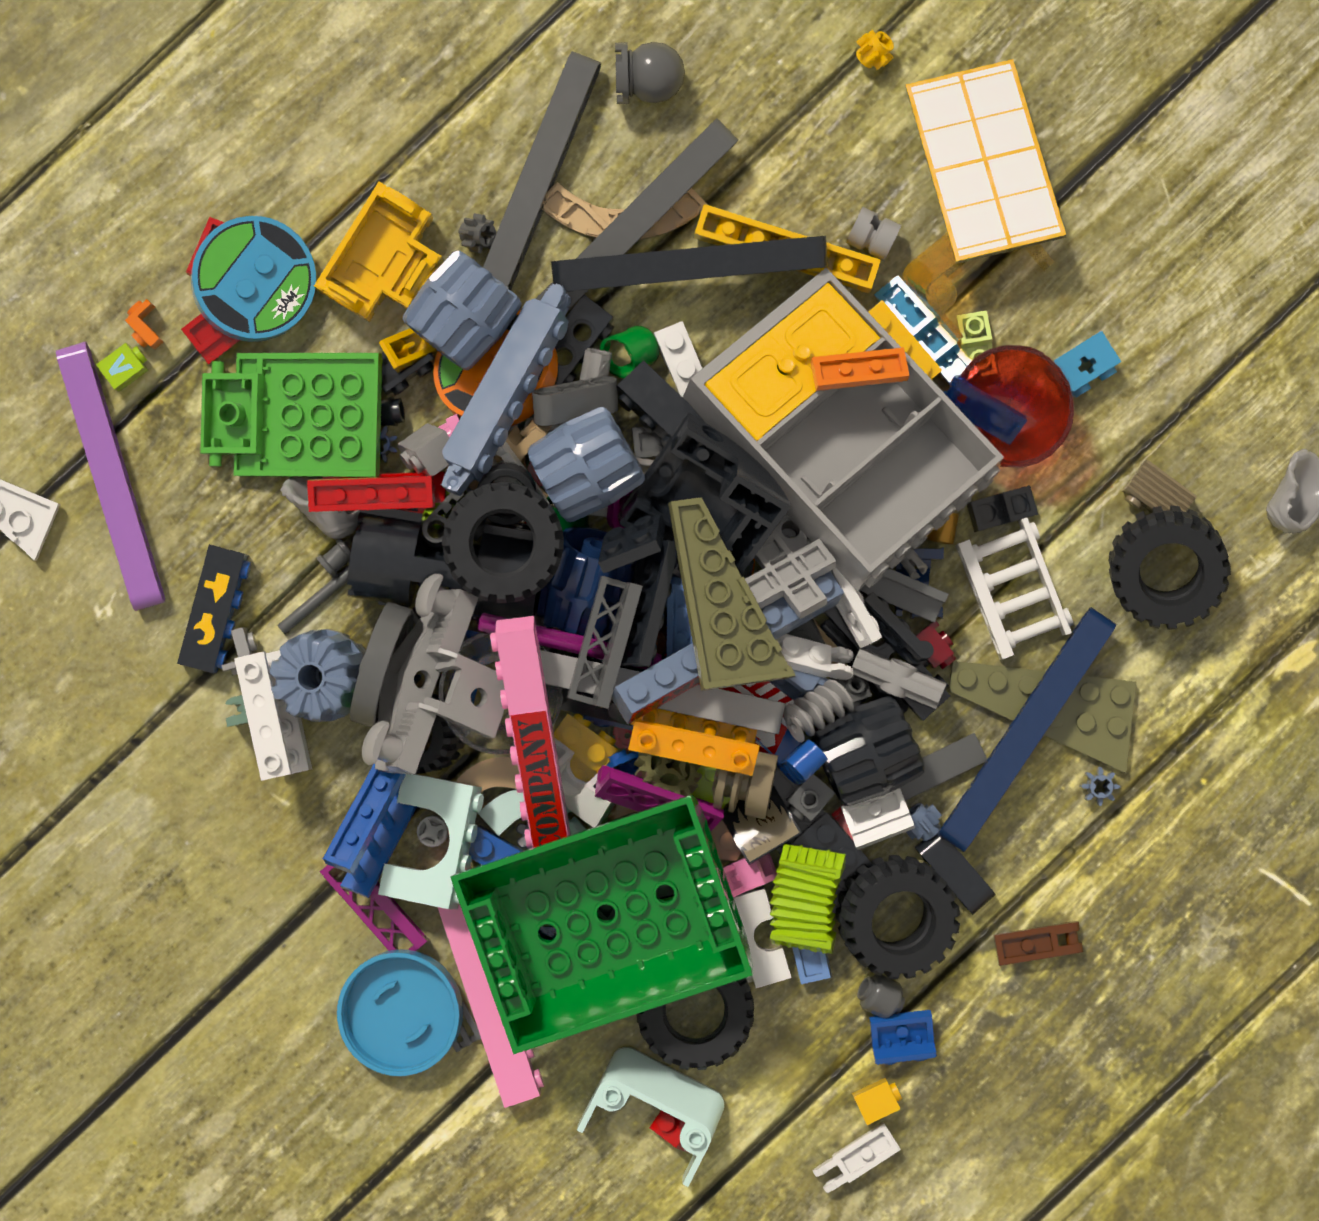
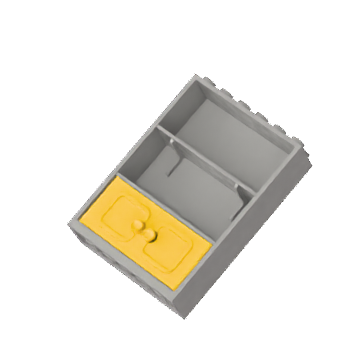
(857, 463)

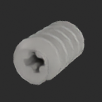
(816, 707)

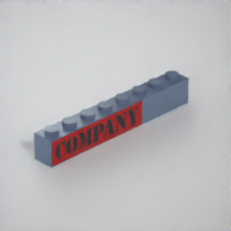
(679, 671)

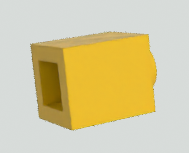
(877, 1100)

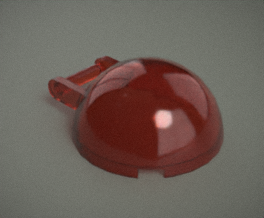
(1032, 386)

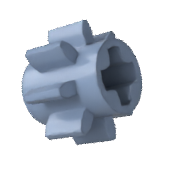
(1108, 785)
(925, 821)

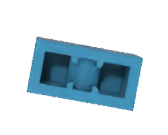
(1101, 356)

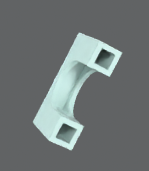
(458, 807)

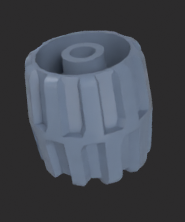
(462, 310)
(585, 464)
(317, 674)

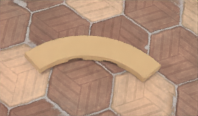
(593, 220)

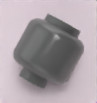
(881, 996)

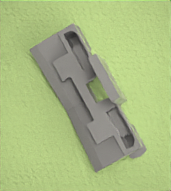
(431, 647)

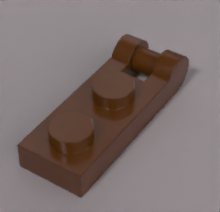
(1037, 943)

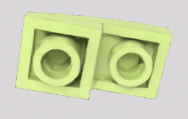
(976, 333)

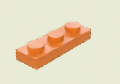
(859, 369)

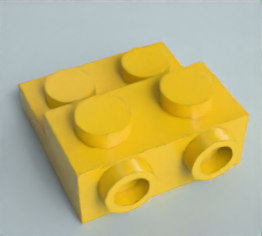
(589, 748)

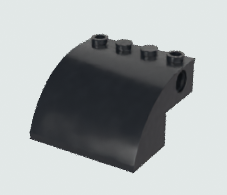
(731, 482)

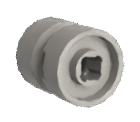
(873, 234)

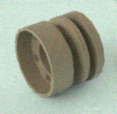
(752, 789)

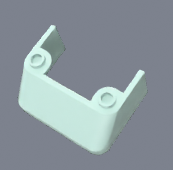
(666, 1089)

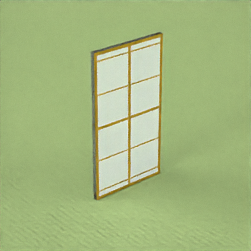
(985, 161)

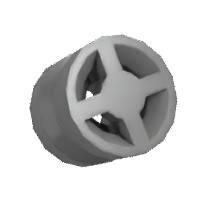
(428, 833)

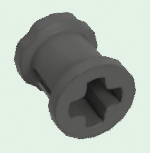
(335, 558)

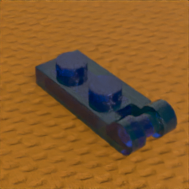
(986, 410)

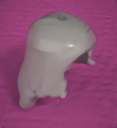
(1297, 496)
(332, 523)

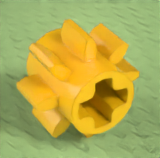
(875, 49)

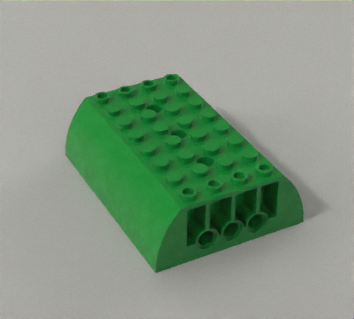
(594, 965)

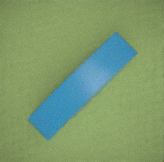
(924, 327)

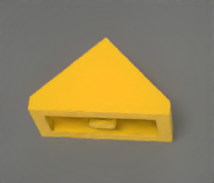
(405, 349)

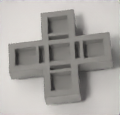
(791, 575)

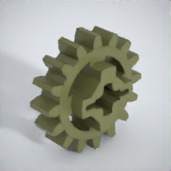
(668, 773)

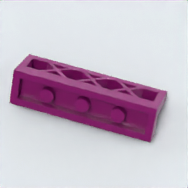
(639, 796)
(389, 906)

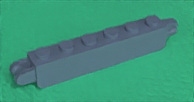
(505, 389)

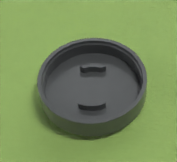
(389, 632)

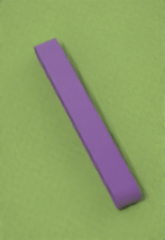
(110, 476)

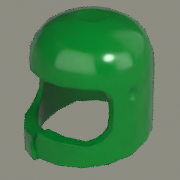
(639, 343)

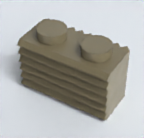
(1155, 488)

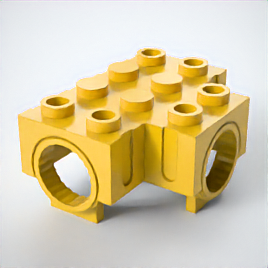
(380, 255)

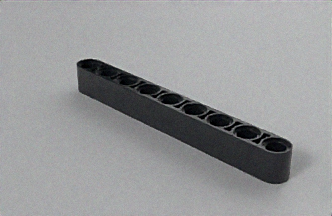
(691, 263)

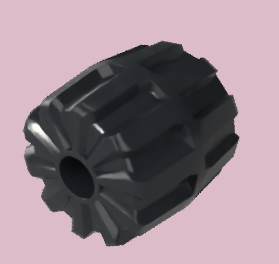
(869, 751)

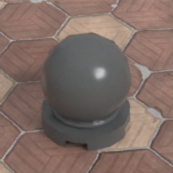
(649, 72)

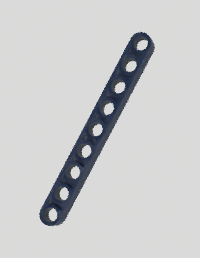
(1027, 729)

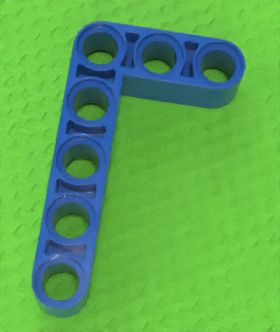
(797, 759)

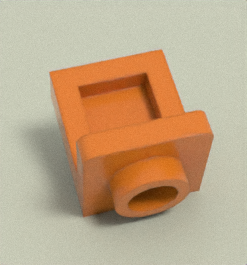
(143, 333)

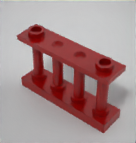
(376, 493)

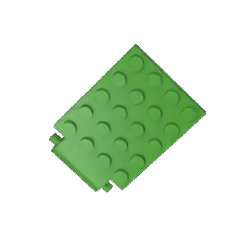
(294, 414)

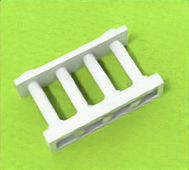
(995, 612)
(275, 734)

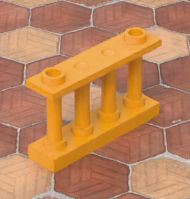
(695, 741)

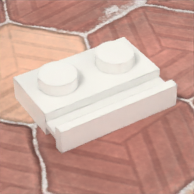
(878, 819)

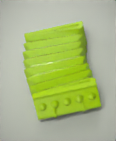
(805, 898)

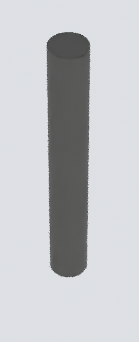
(314, 601)

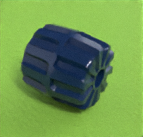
(571, 592)

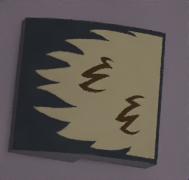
(761, 836)

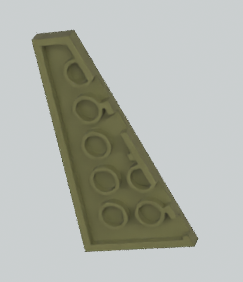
(723, 615)
(1091, 721)

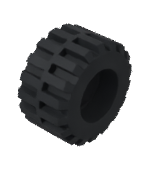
(442, 748)

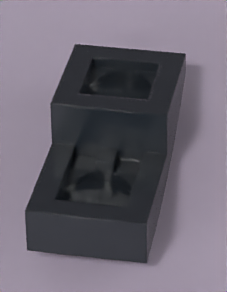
(1002, 508)

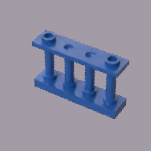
(369, 832)

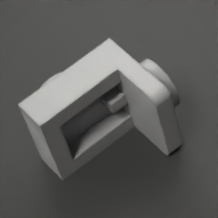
(245, 645)

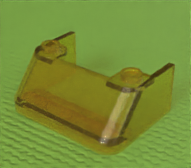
(929, 279)

